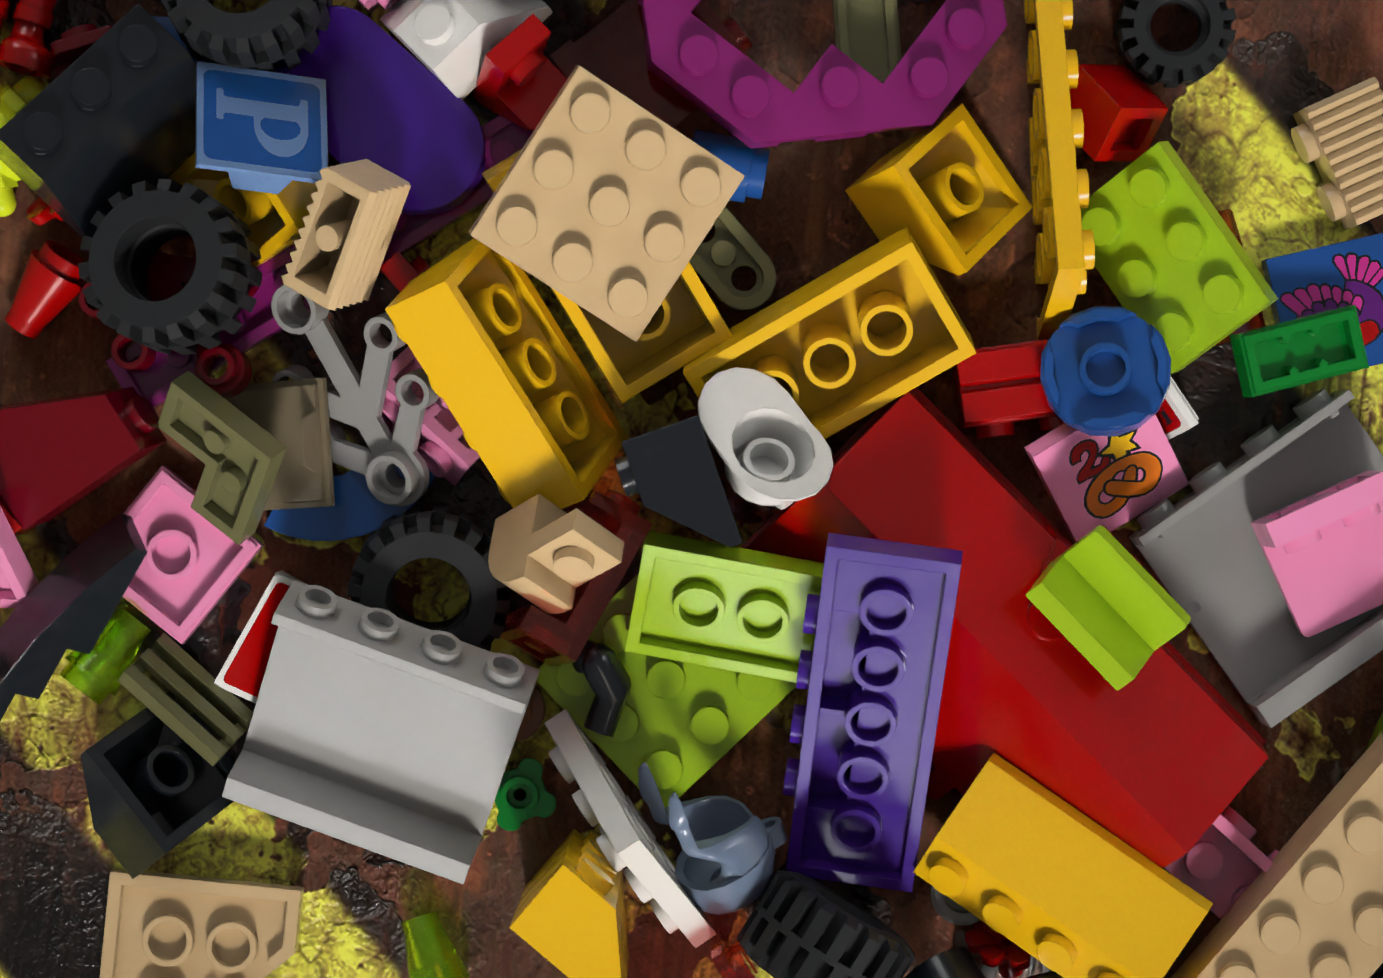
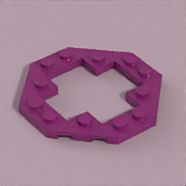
(837, 94)

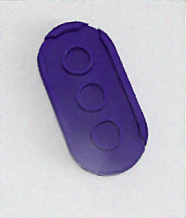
(394, 113)

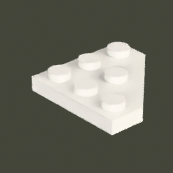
(625, 834)

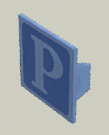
(260, 126)

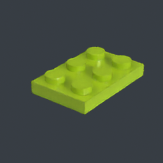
(1173, 255)
(722, 606)

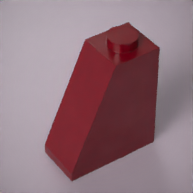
(70, 447)

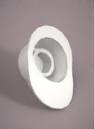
(763, 438)

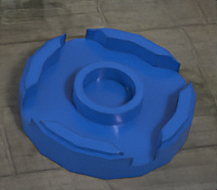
(1105, 371)

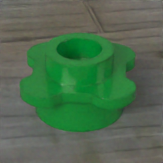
(537, 800)

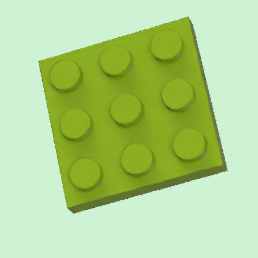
(677, 711)

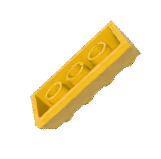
(508, 376)
(1059, 881)
(576, 911)

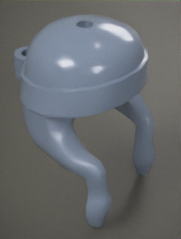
(724, 847)

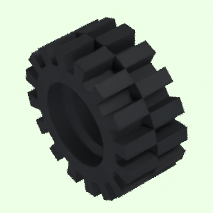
(1167, 66)

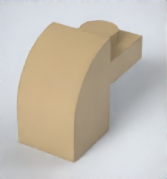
(550, 552)

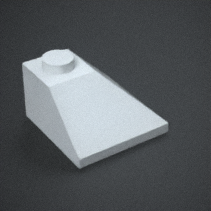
(457, 34)

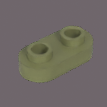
(727, 252)

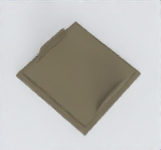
(299, 419)

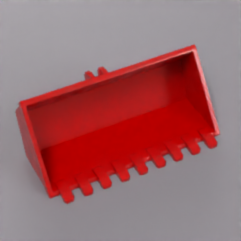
(1135, 760)

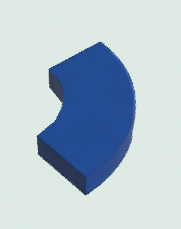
(353, 515)

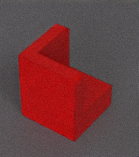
(1117, 112)

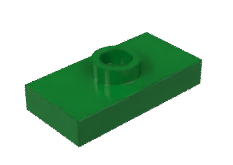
(1299, 351)

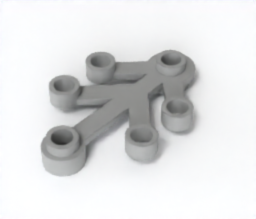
(362, 400)

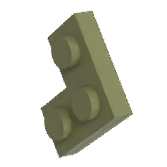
(236, 451)

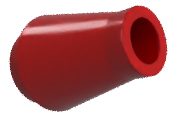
(45, 288)

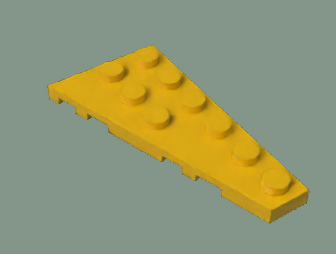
(1057, 185)

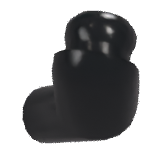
(609, 683)

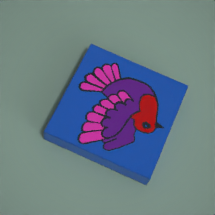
(1332, 279)

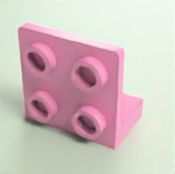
(1328, 552)

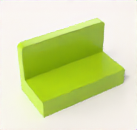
(1107, 606)

